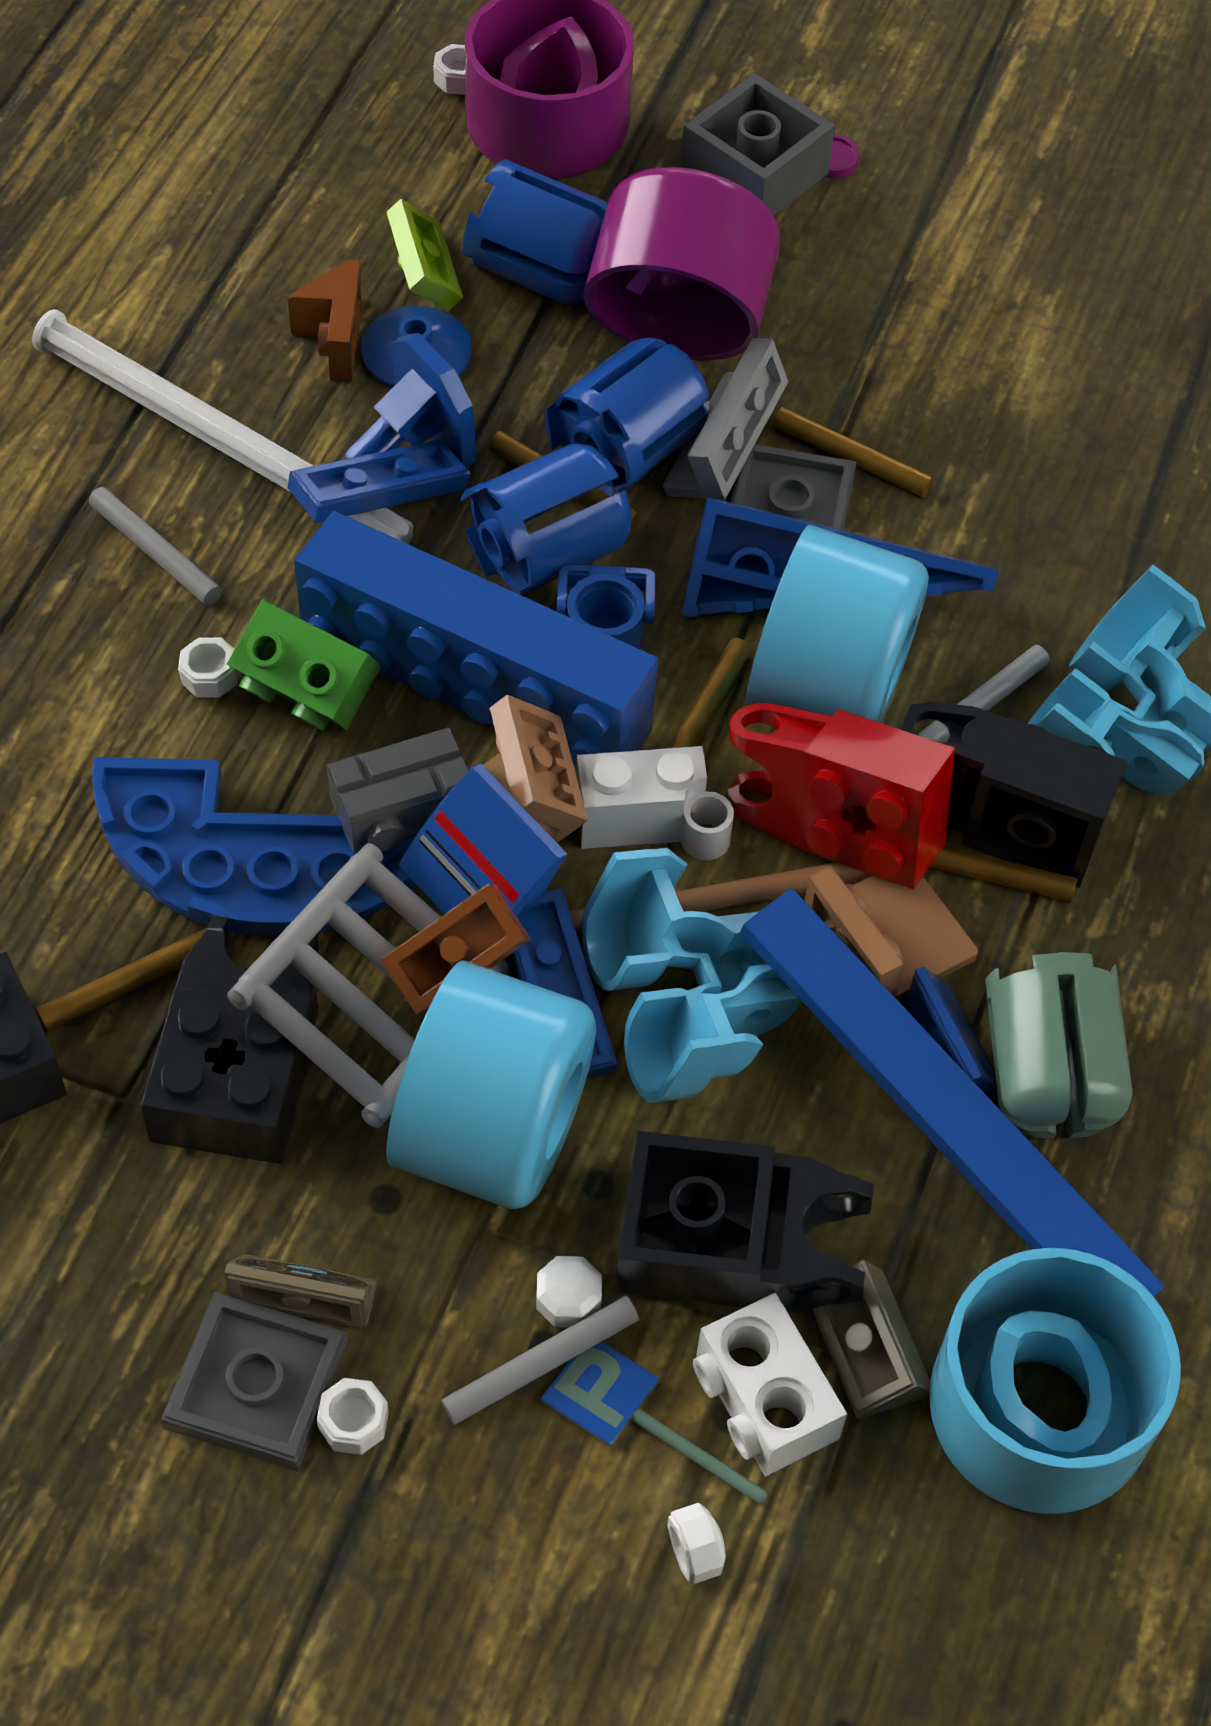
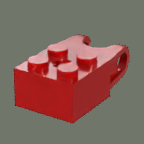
(846, 788)

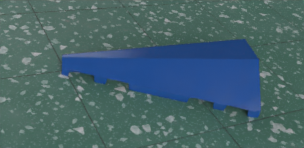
(746, 550)

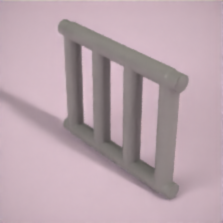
(292, 948)

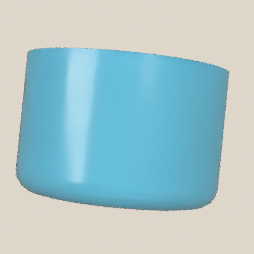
(838, 627)
(491, 1086)
(1092, 1326)

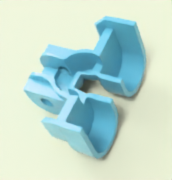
(1138, 648)
(677, 1035)

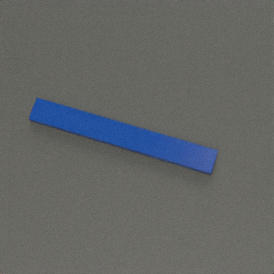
(931, 1086)

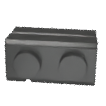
(394, 788)

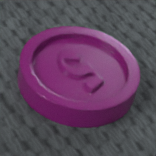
(843, 157)

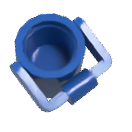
(609, 599)

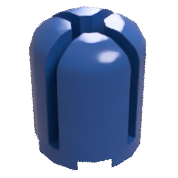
(535, 233)
(633, 409)
(510, 500)

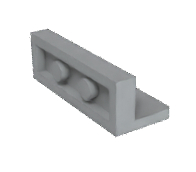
(734, 423)

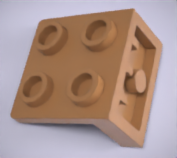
(537, 765)
(891, 927)

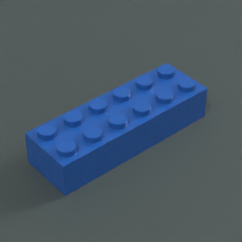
(471, 638)

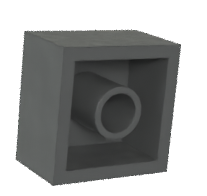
(760, 142)

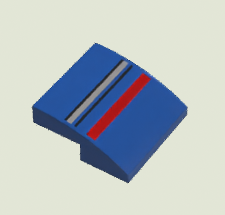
(481, 839)

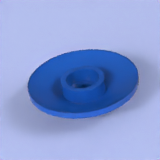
(438, 327)

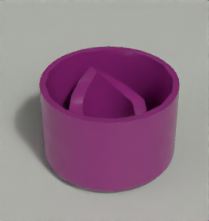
(549, 83)
(684, 262)

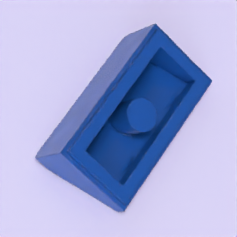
(943, 1018)

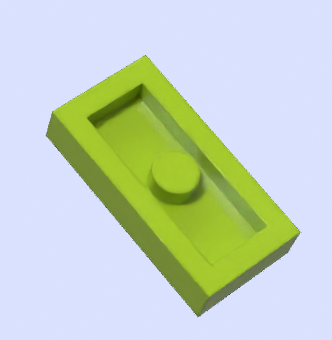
(424, 255)

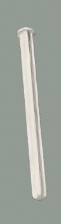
(187, 411)

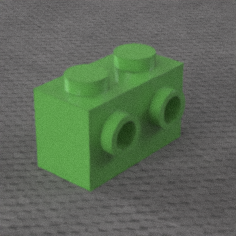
(302, 666)

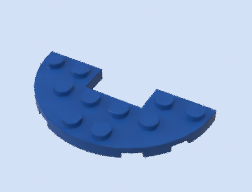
(211, 863)

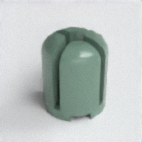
(1059, 1046)

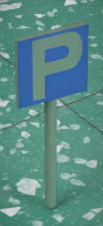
(604, 1392)

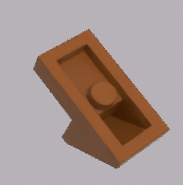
(331, 312)
(475, 931)

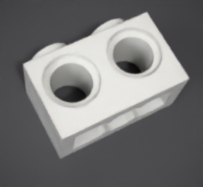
(784, 1380)

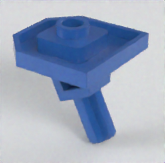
(421, 405)

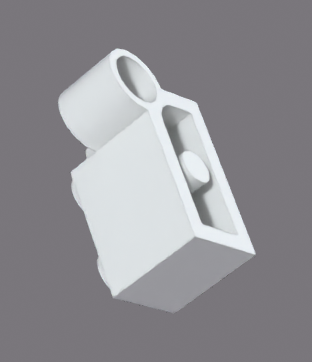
(652, 800)

